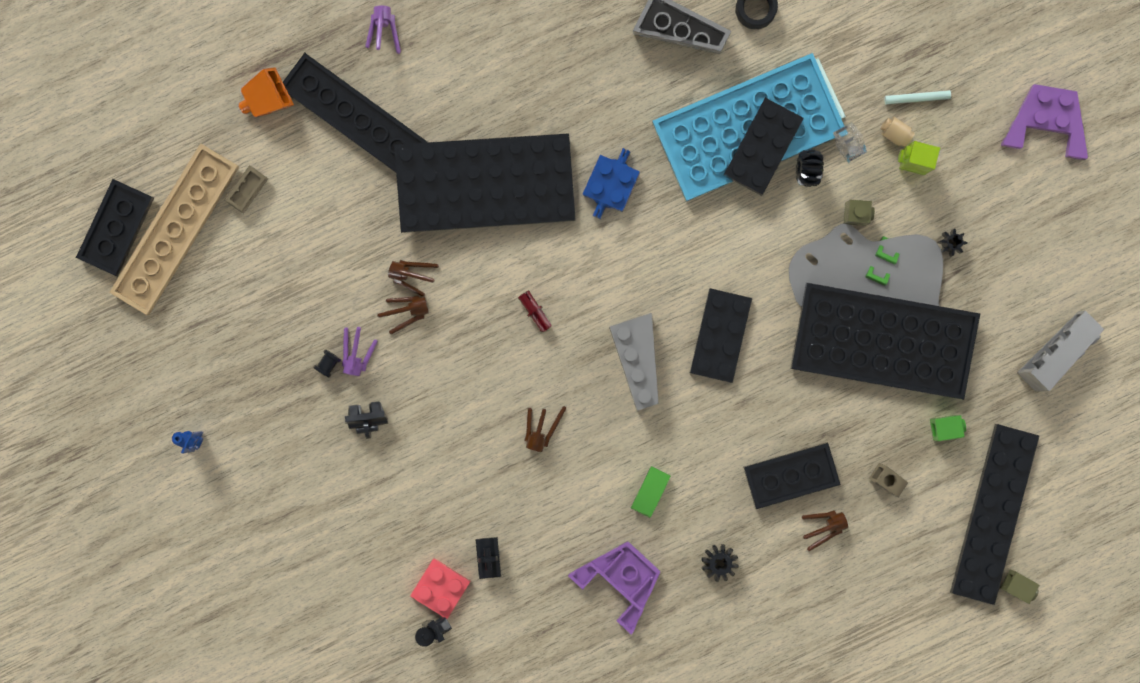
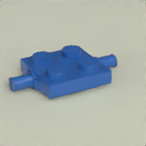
(611, 183)

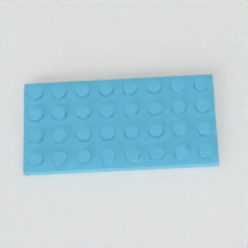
(708, 132)

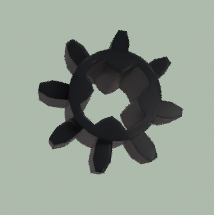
(958, 238)

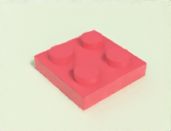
(440, 588)

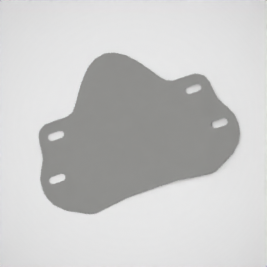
(845, 266)

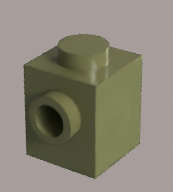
(858, 212)

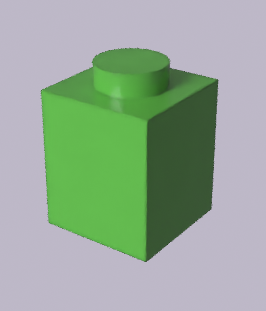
(947, 427)

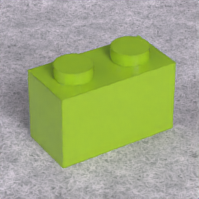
(918, 158)

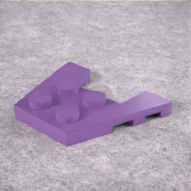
(1050, 111)
(628, 573)

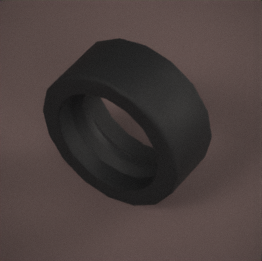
(756, 24)

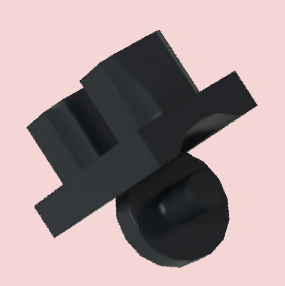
(366, 422)
(488, 557)
(432, 632)

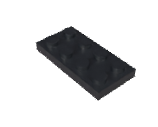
(763, 146)
(115, 227)
(720, 335)
(791, 475)

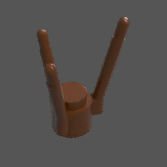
(400, 272)
(416, 307)
(536, 440)
(835, 525)

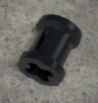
(327, 363)

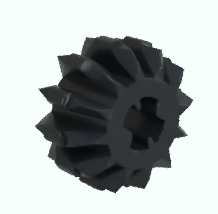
(809, 168)
(719, 555)

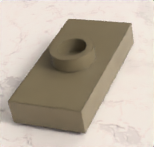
(246, 189)

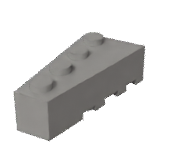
(678, 25)
(1061, 352)
(637, 356)

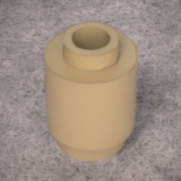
(897, 131)

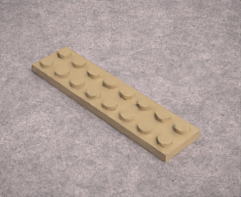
(174, 229)

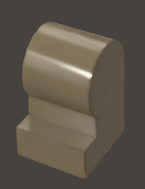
(888, 480)

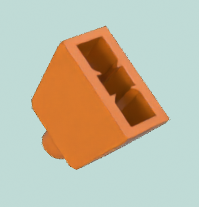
(265, 94)

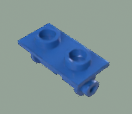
(188, 440)

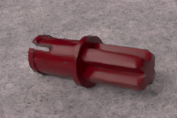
(535, 311)

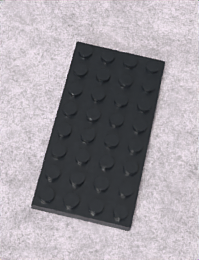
(484, 183)
(885, 341)

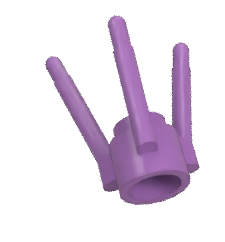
(381, 18)
(352, 364)

